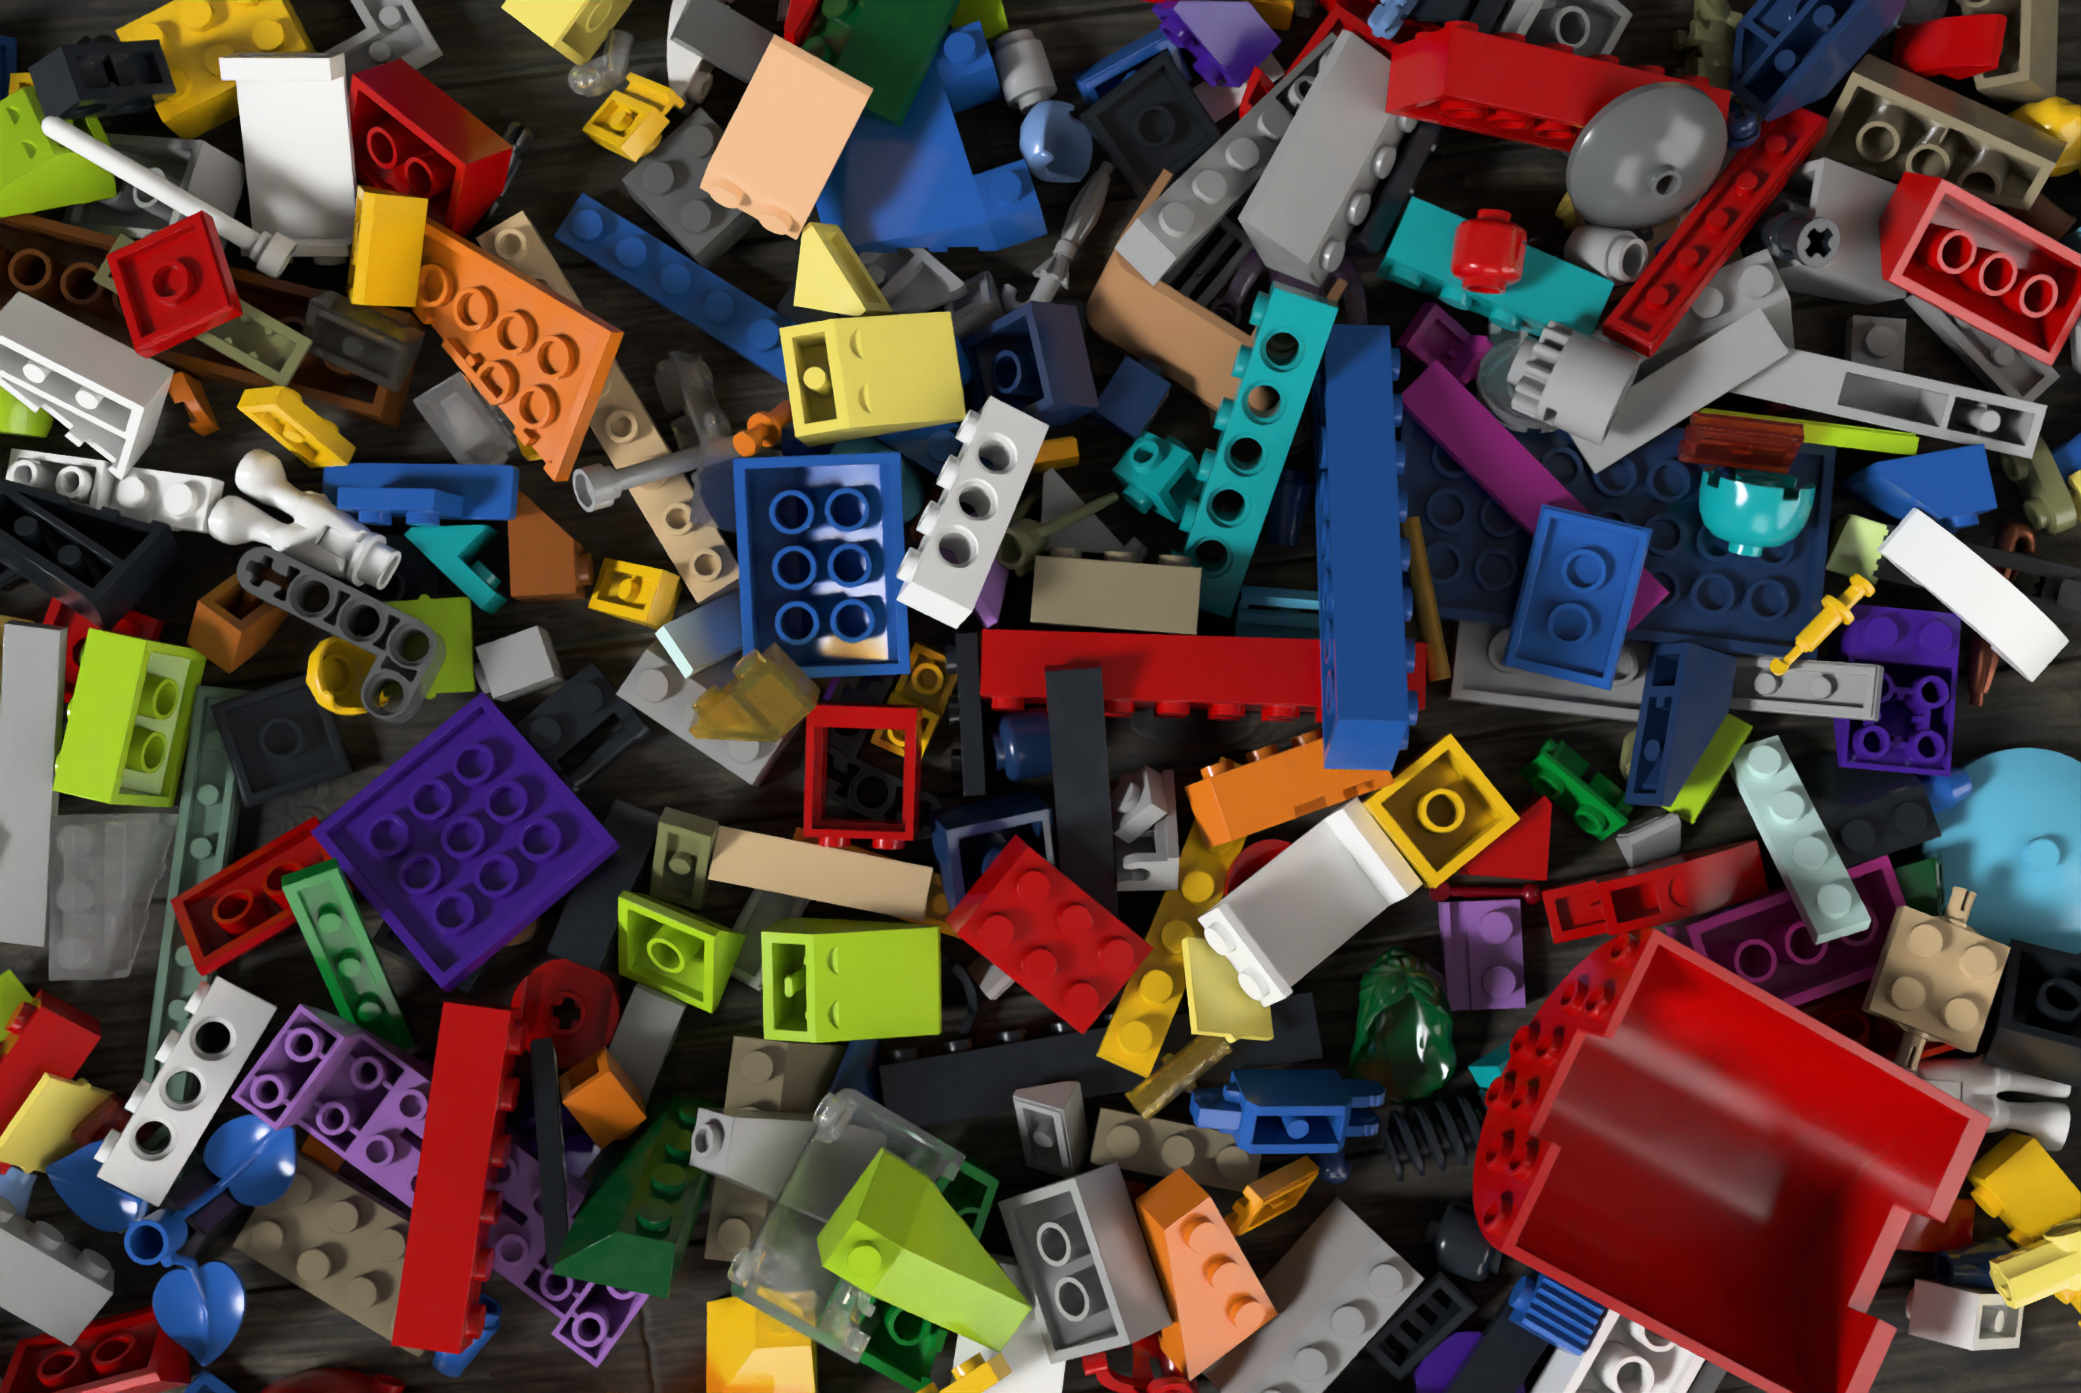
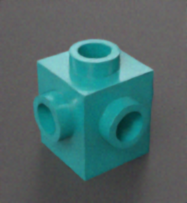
(1158, 476)

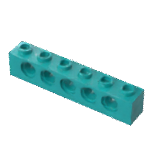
(1310, 322)

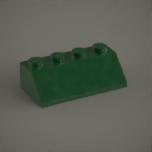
(882, 46)
(640, 1205)

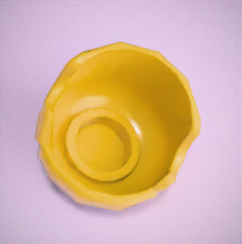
(337, 676)

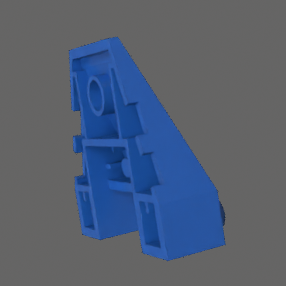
(915, 179)

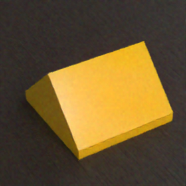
(386, 248)

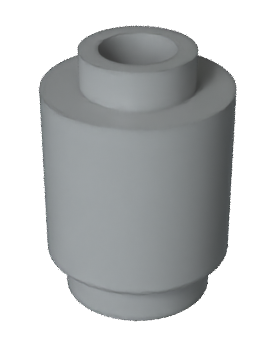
(1023, 70)
(1607, 252)

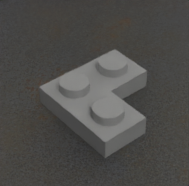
(391, 33)

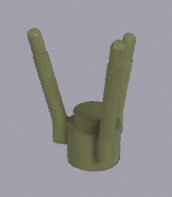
(1029, 538)

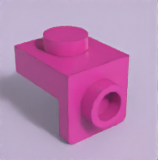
(1439, 337)

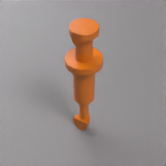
(763, 429)

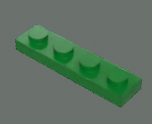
(346, 951)

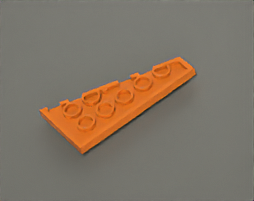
(517, 343)

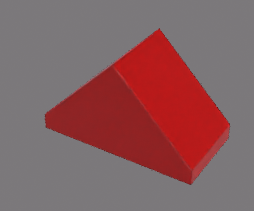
(1521, 849)

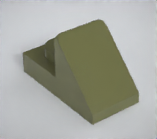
(683, 858)

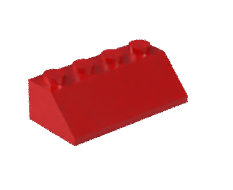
(1980, 265)

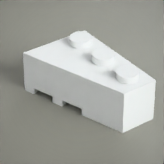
(82, 380)

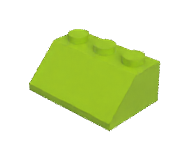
(128, 720)

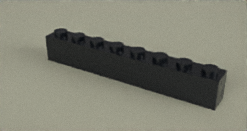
(982, 1078)

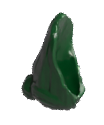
(1403, 1028)

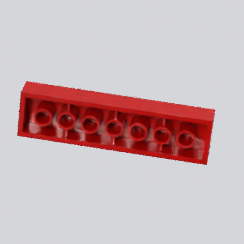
(1168, 672)

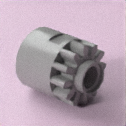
(1572, 381)

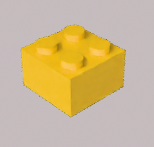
(1440, 811)

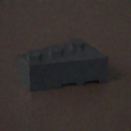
(81, 553)

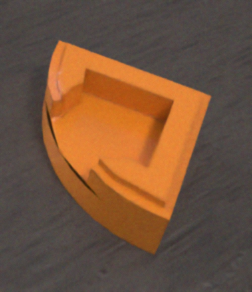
(190, 391)

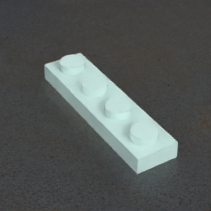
(1798, 841)

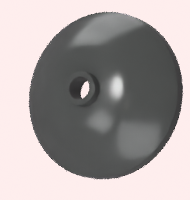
(1646, 156)

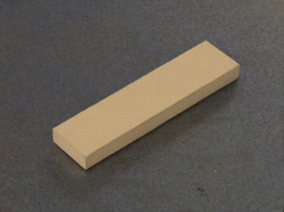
(821, 873)

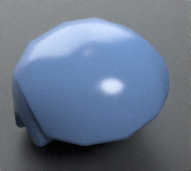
(1055, 143)

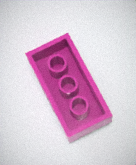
(1773, 950)

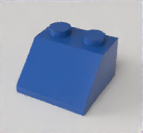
(1943, 484)

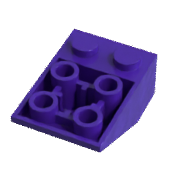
(1916, 694)

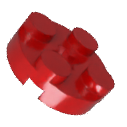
(592, 993)

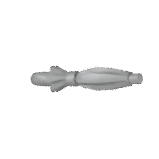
(1078, 224)

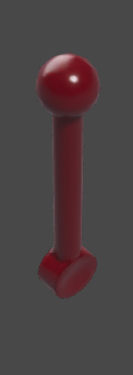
(1529, 893)

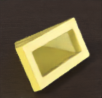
(833, 275)

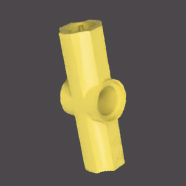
(2040, 1267)

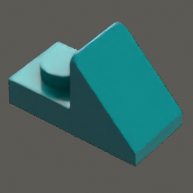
(453, 551)

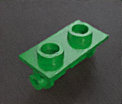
(1593, 806)

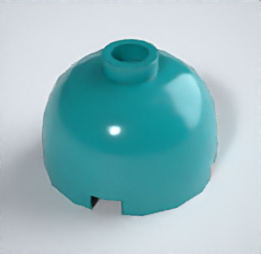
(1754, 508)

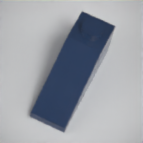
(1679, 713)

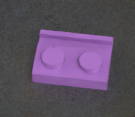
(1482, 954)

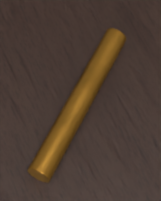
(1425, 601)

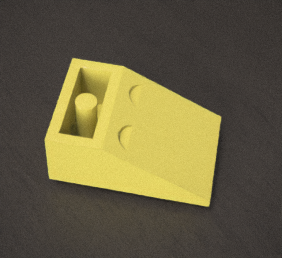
(872, 376)

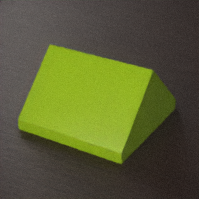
(675, 950)

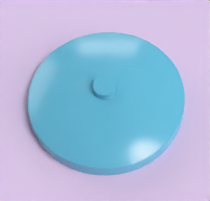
(2017, 847)

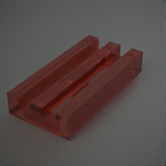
(1740, 442)

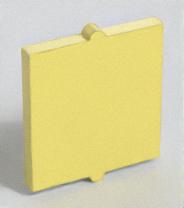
(1216, 998)
(45, 1122)

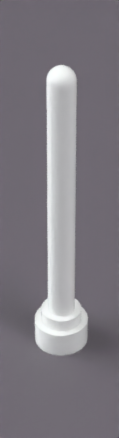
(267, 250)

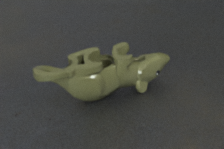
(1709, 43)

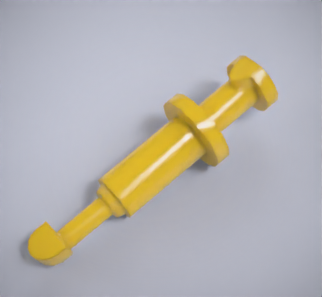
(1834, 613)

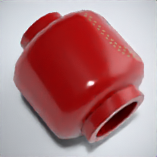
(1488, 252)

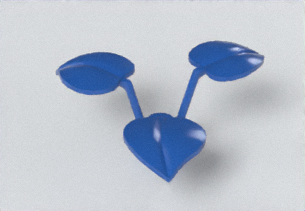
(192, 1304)

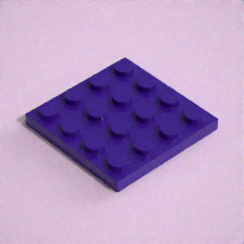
(465, 841)

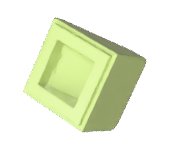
(1855, 547)

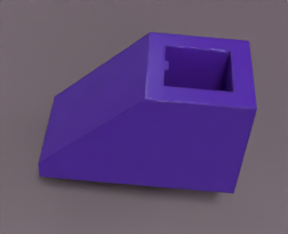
(1219, 36)

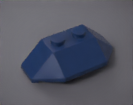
(1802, 48)

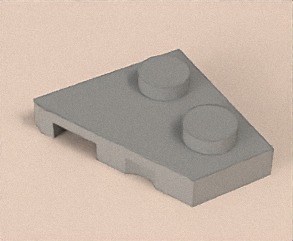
(912, 280)

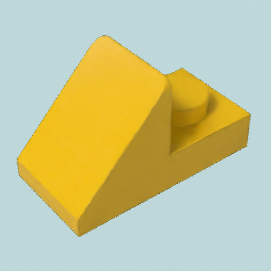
(636, 593)

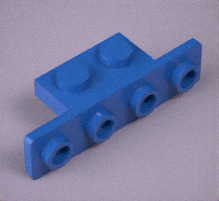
(422, 492)

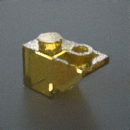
(758, 703)

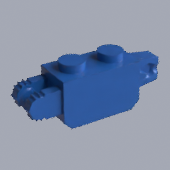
(1289, 1109)

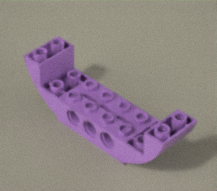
(372, 1111)

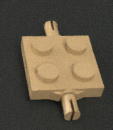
(1935, 979)

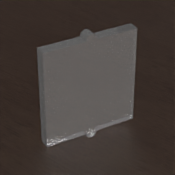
(714, 482)

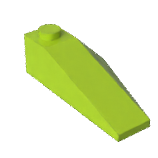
(917, 1253)

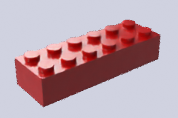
(1513, 87)

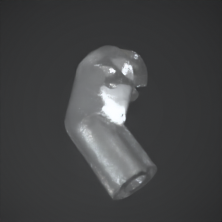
(605, 71)

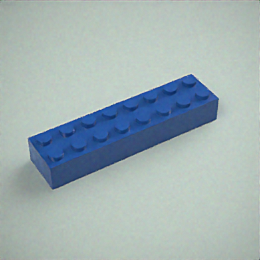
(1361, 551)

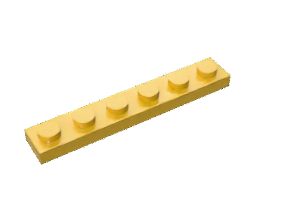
(1159, 982)

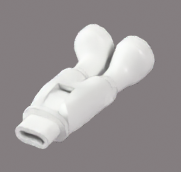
(318, 536)
(1978, 1085)

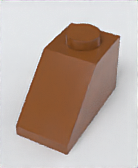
(545, 557)
(233, 623)

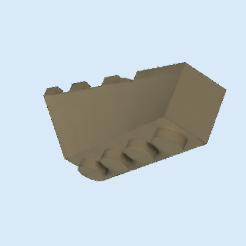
(2028, 53)
(1905, 123)
(765, 1078)

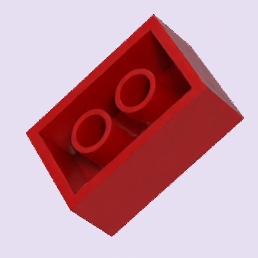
(1048, 934)

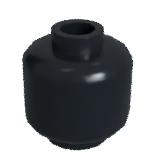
(1461, 1245)

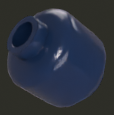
(1020, 744)

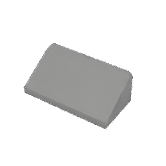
(1053, 1127)

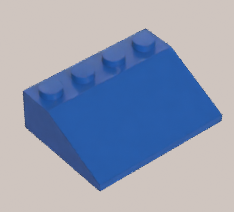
(823, 561)

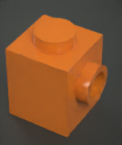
(603, 1098)

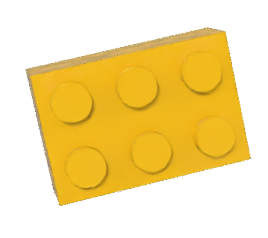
(193, 41)

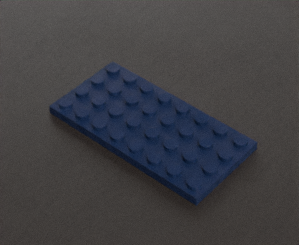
(1713, 595)

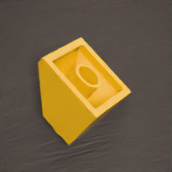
(756, 1352)

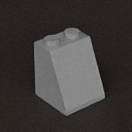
(1855, 205)

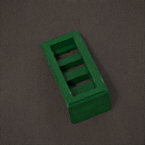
(1923, 882)

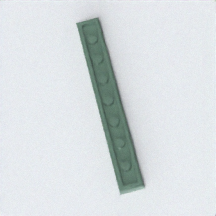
(201, 849)

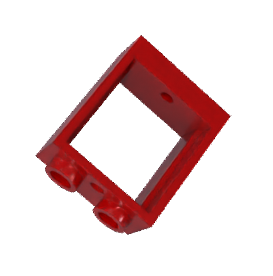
(839, 831)

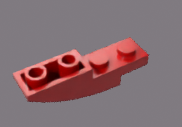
(1656, 892)

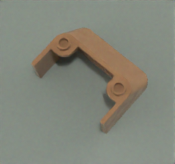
(1175, 331)

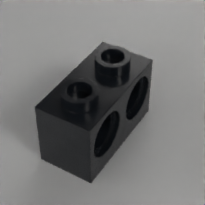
(102, 79)

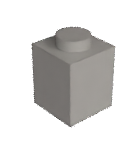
(518, 664)

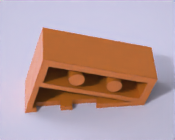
(1273, 789)
(1201, 1274)

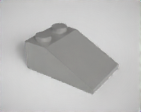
(184, 162)

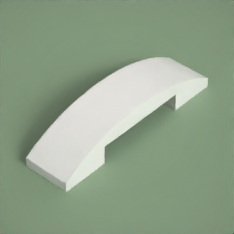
(1974, 593)

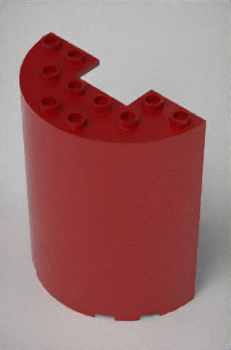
(1714, 1164)

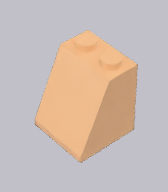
(785, 138)

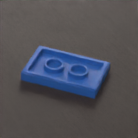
(1576, 596)

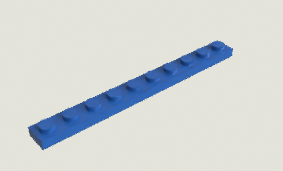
(716, 310)

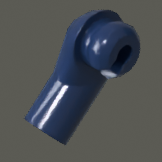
(1741, 131)

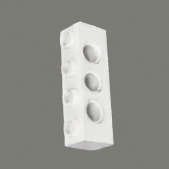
(1012, 444)
(153, 1172)

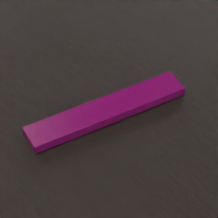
(1499, 461)

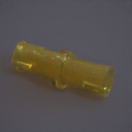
(1177, 1074)

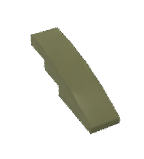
(249, 339)

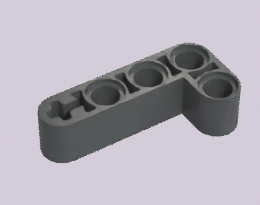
(340, 620)

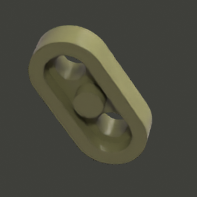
(2044, 492)

